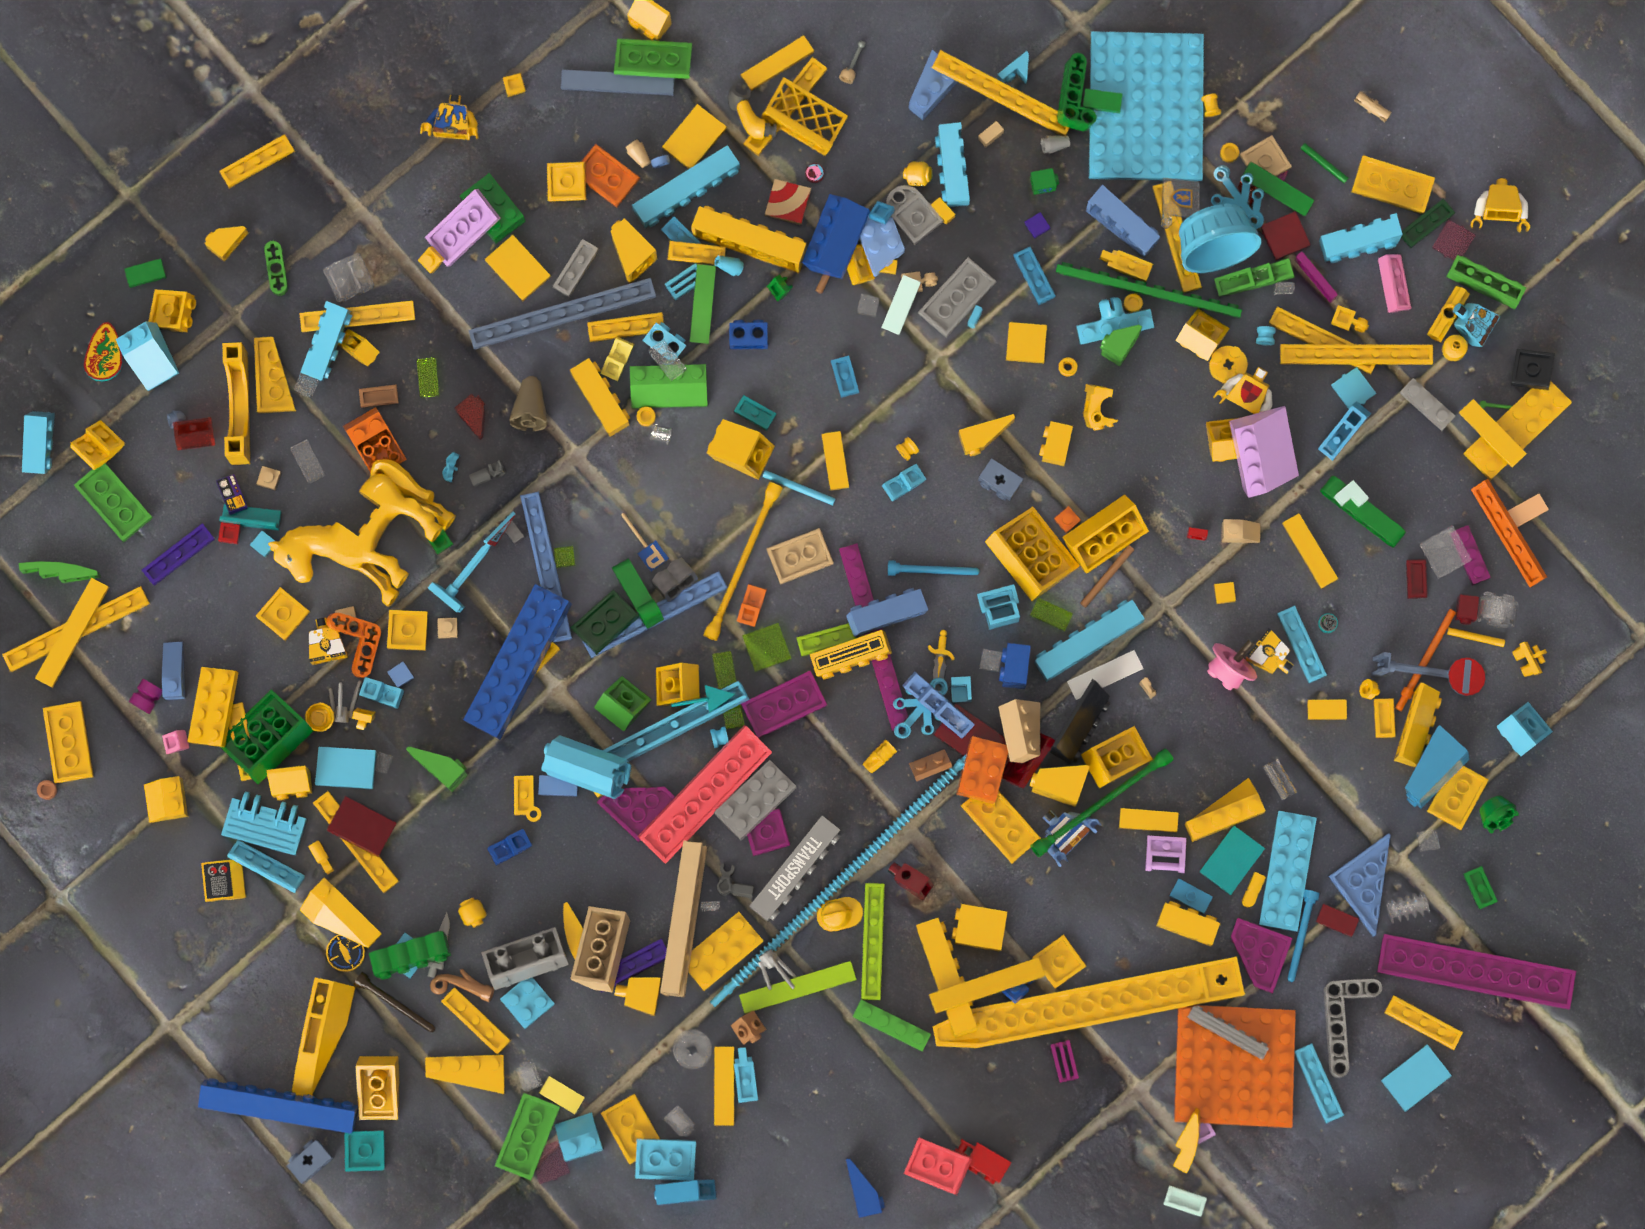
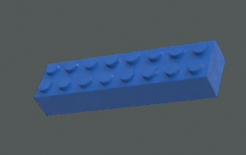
(517, 661)

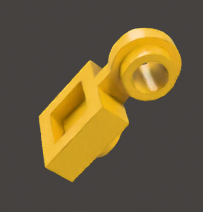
(1345, 317)

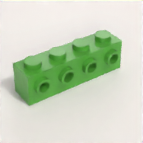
(1486, 281)

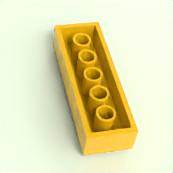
(749, 239)

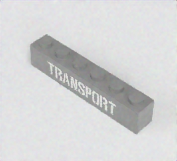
(795, 868)

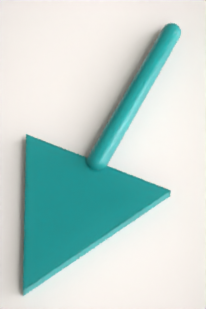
(714, 698)

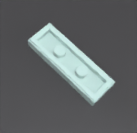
(901, 304)

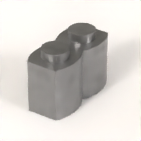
(674, 579)

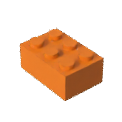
(982, 770)

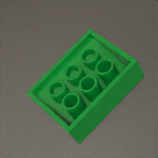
(273, 733)

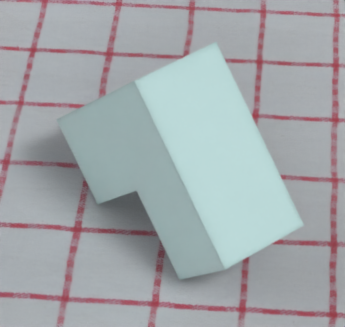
(1353, 492)

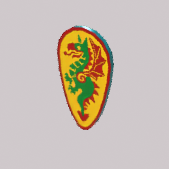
(103, 354)

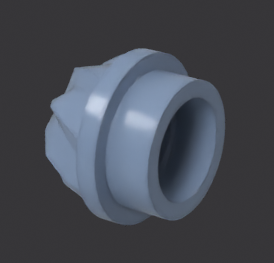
(175, 416)

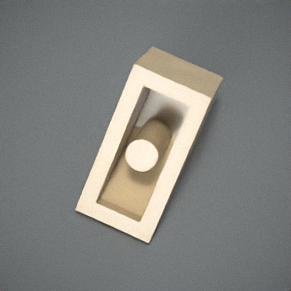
(1240, 531)

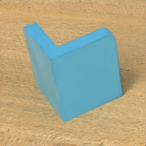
(961, 689)

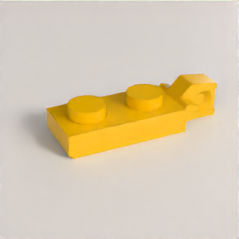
(1127, 264)

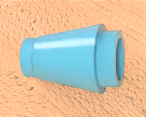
(731, 265)

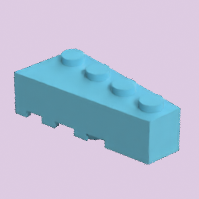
(1361, 239)
(326, 341)

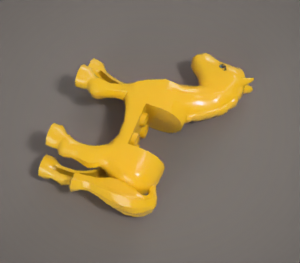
(394, 494)

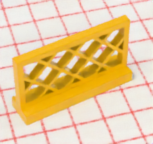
(799, 130)

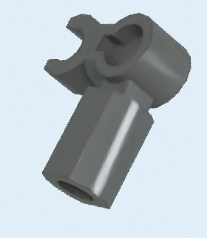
(495, 470)
(726, 887)

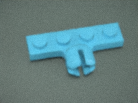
(1113, 320)

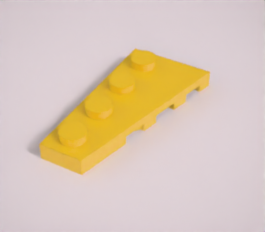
(271, 383)
(479, 1072)

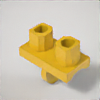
(1525, 651)

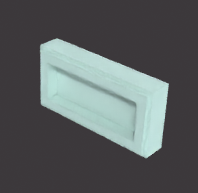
(1185, 1201)

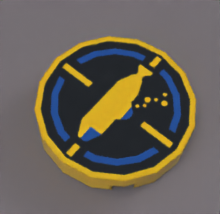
(344, 954)

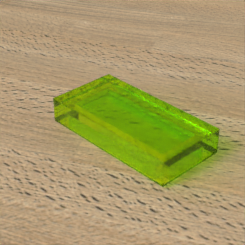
(427, 377)
(1051, 614)

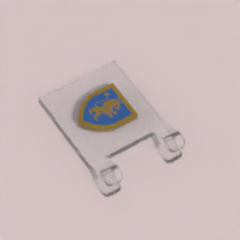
(1178, 199)

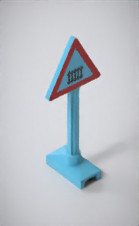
(448, 594)

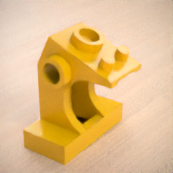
(1092, 407)

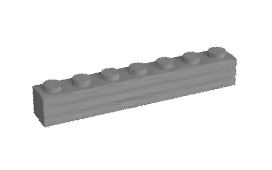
(1228, 1032)

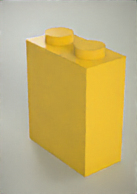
(979, 927)

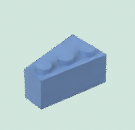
(930, 89)

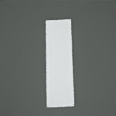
(1106, 673)

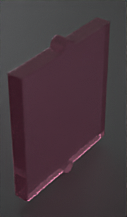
(1453, 240)
(551, 1164)

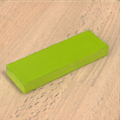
(824, 639)

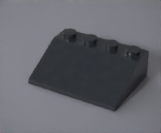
(1081, 722)

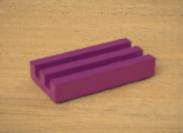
(1072, 1061)

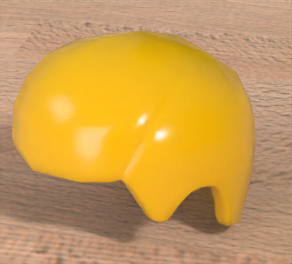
(319, 717)

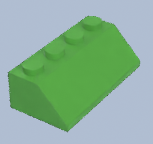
(654, 389)

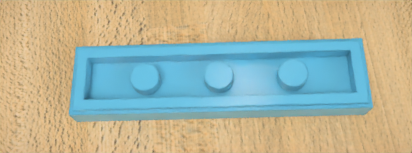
(1301, 644)
(266, 866)
(1318, 1083)

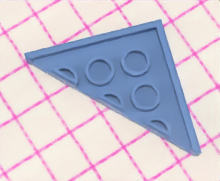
(1363, 881)

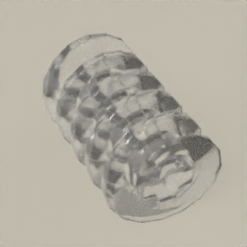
(1407, 907)

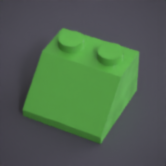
(1119, 343)
(622, 703)

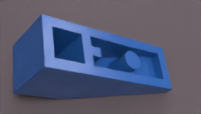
(865, 1195)

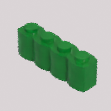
(410, 954)

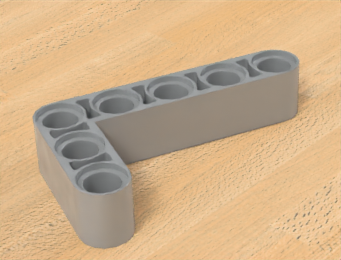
(1343, 993)

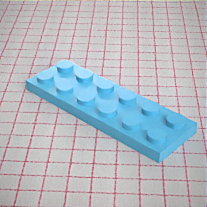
(1287, 871)

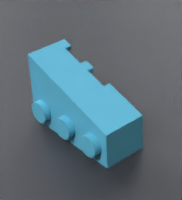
(37, 442)

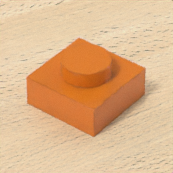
(1067, 519)

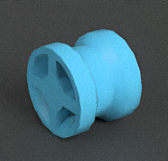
(1265, 335)
(719, 737)

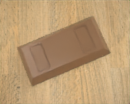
(378, 396)

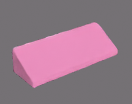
(1394, 283)

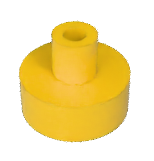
(1369, 689)

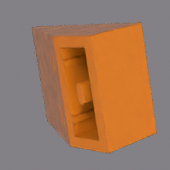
(373, 439)

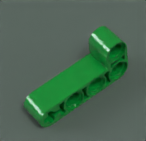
(1075, 91)
(637, 593)

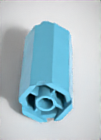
(586, 766)

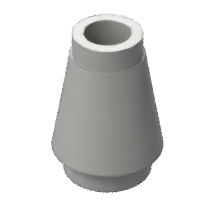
(1054, 143)

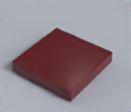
(1285, 236)

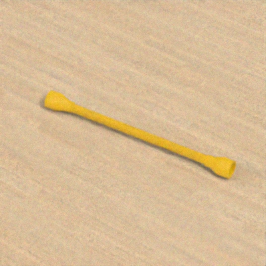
(771, 495)

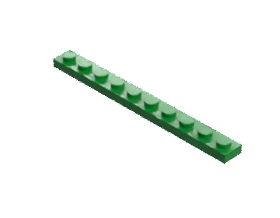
(1141, 288)

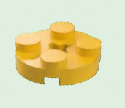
(1220, 357)

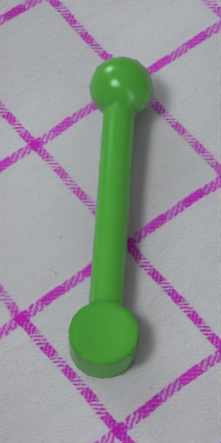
(1483, 404)

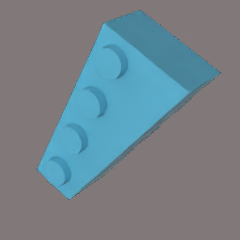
(953, 165)

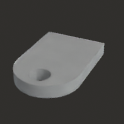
(913, 214)

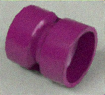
(145, 696)

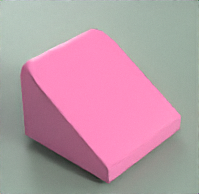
(175, 741)

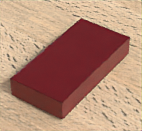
(1416, 579)
(1337, 920)

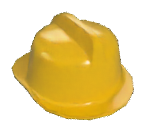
(839, 914)

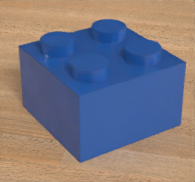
(1016, 666)

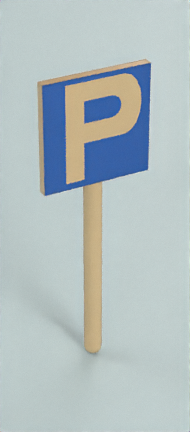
(651, 555)

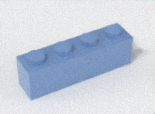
(887, 612)

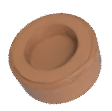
(47, 790)

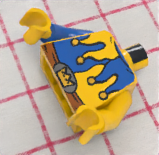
(451, 121)

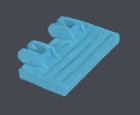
(264, 828)

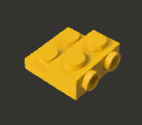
(172, 310)

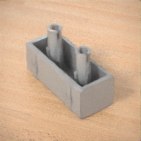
(525, 958)

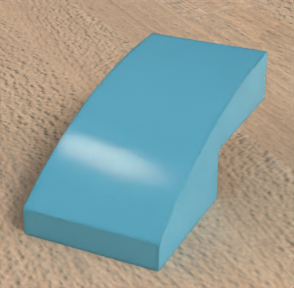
(904, 482)
(381, 692)

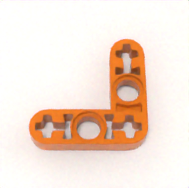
(362, 634)

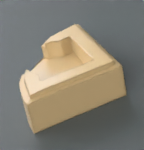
(1146, 685)

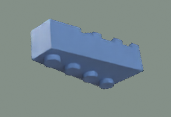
(1122, 221)

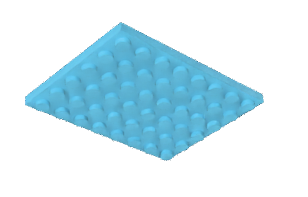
(1160, 107)

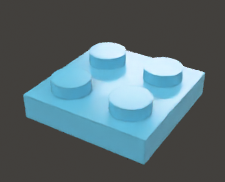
(527, 1002)

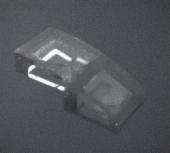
(307, 461)

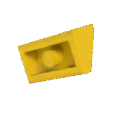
(859, 267)

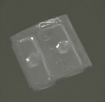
(348, 277)
(1445, 551)

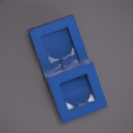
(509, 847)

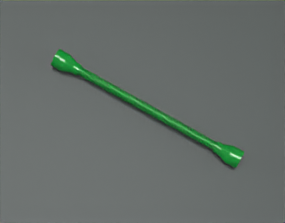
(1160, 760)

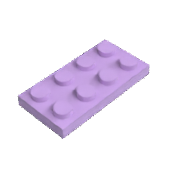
(463, 227)

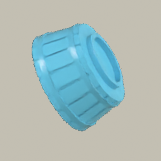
(1217, 238)

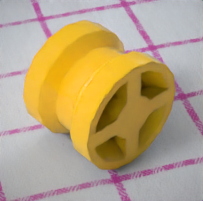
(907, 448)

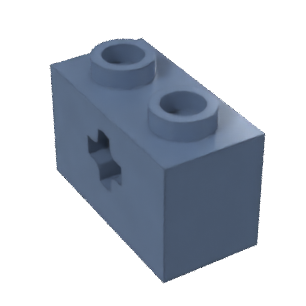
(995, 471)
(320, 1156)

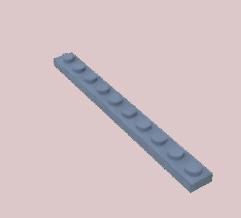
(562, 313)

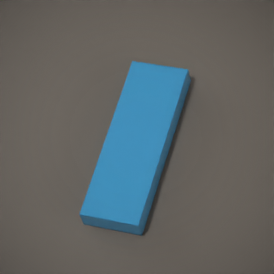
(1034, 275)

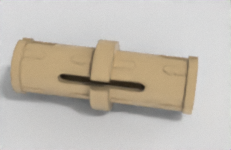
(1372, 106)

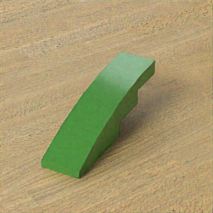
(1254, 277)
(702, 303)
(65, 571)

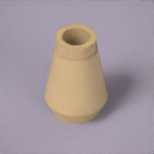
(638, 153)

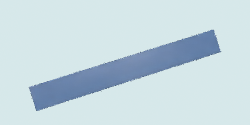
(543, 553)
(685, 600)

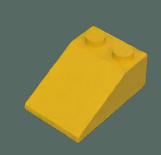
(1116, 756)
(378, 1087)

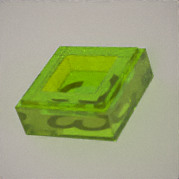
(564, 557)

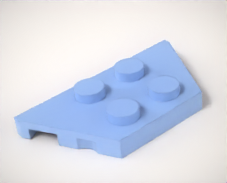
(881, 244)

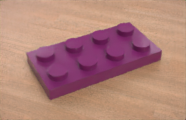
(784, 704)

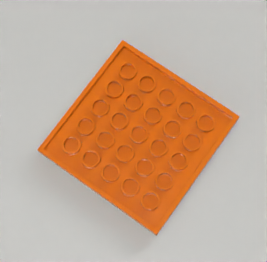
(1227, 1080)

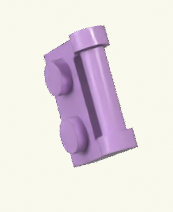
(1165, 847)

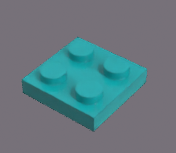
(365, 1151)

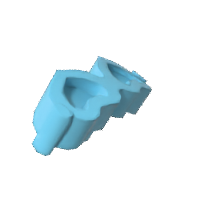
(449, 469)

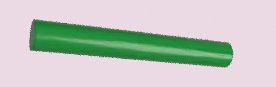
(1324, 163)

